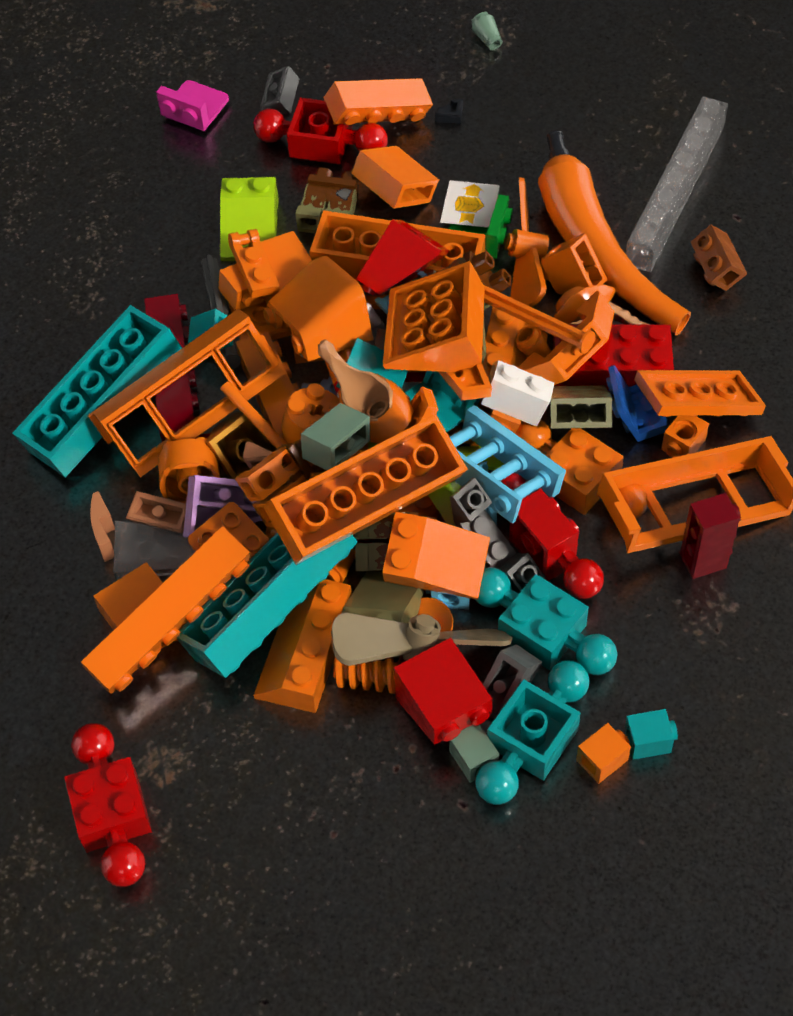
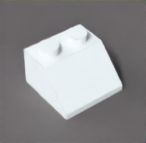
(518, 393)

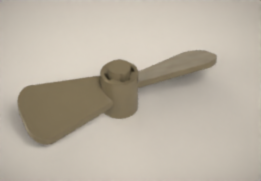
(368, 639)

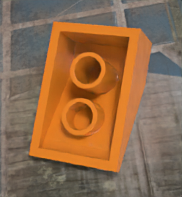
(435, 556)

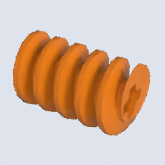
(375, 671)

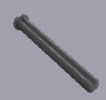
(217, 300)

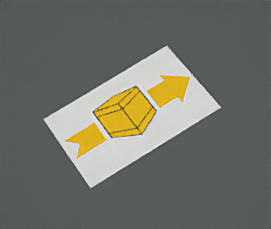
(469, 203)

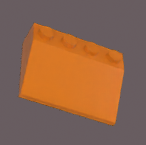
(436, 322)

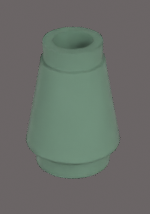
(485, 28)

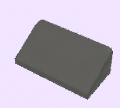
(280, 90)

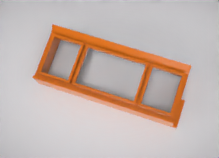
(172, 369)
(692, 467)

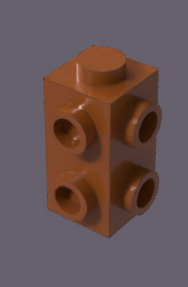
(718, 258)

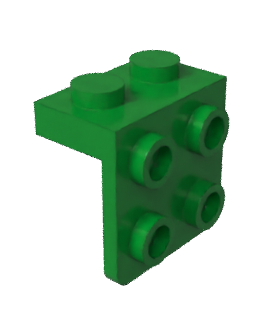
(497, 231)

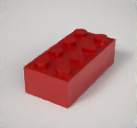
(629, 350)

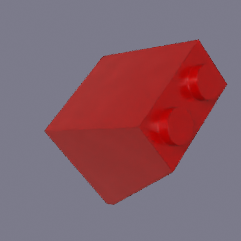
(398, 258)
(441, 692)

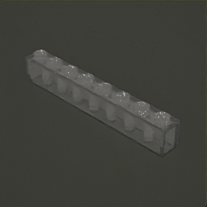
(676, 183)

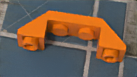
(565, 357)

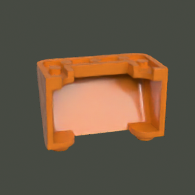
(321, 306)

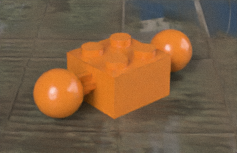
(585, 462)

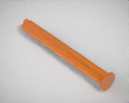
(534, 317)

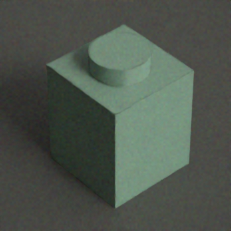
(472, 750)

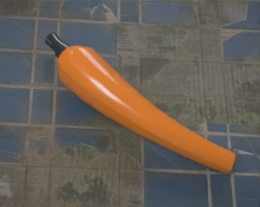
(576, 210)

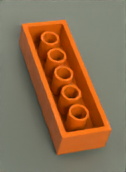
(352, 239)
(365, 489)

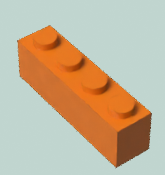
(378, 101)

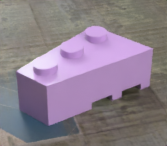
(208, 496)

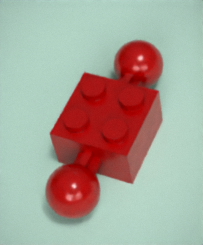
(314, 134)
(552, 542)
(108, 805)

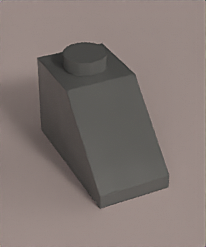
(507, 674)

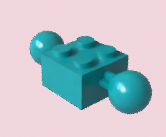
(546, 622)
(532, 731)

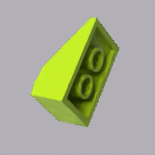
(247, 206)

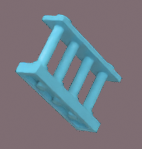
(517, 457)

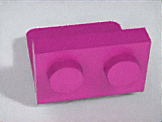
(191, 104)

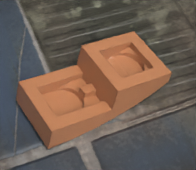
(101, 525)

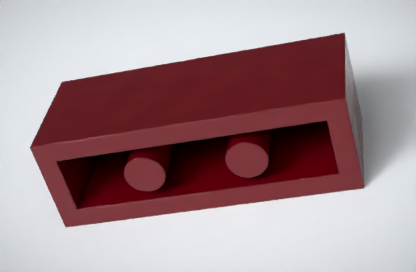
(709, 535)

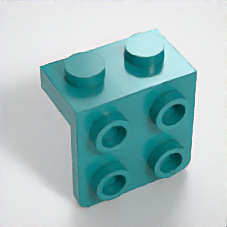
(450, 407)

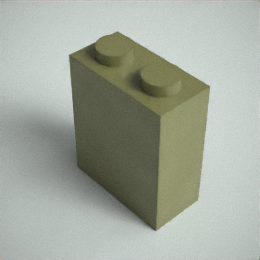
(580, 407)

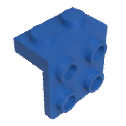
(634, 408)

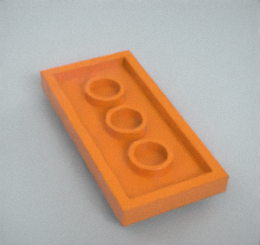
(699, 392)

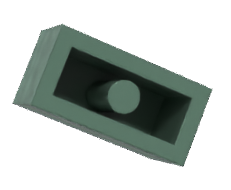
(335, 436)

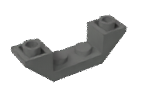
(470, 514)

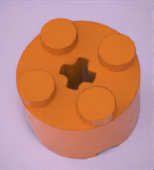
(304, 409)
(184, 459)

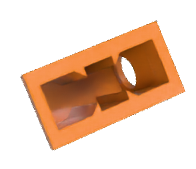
(572, 265)

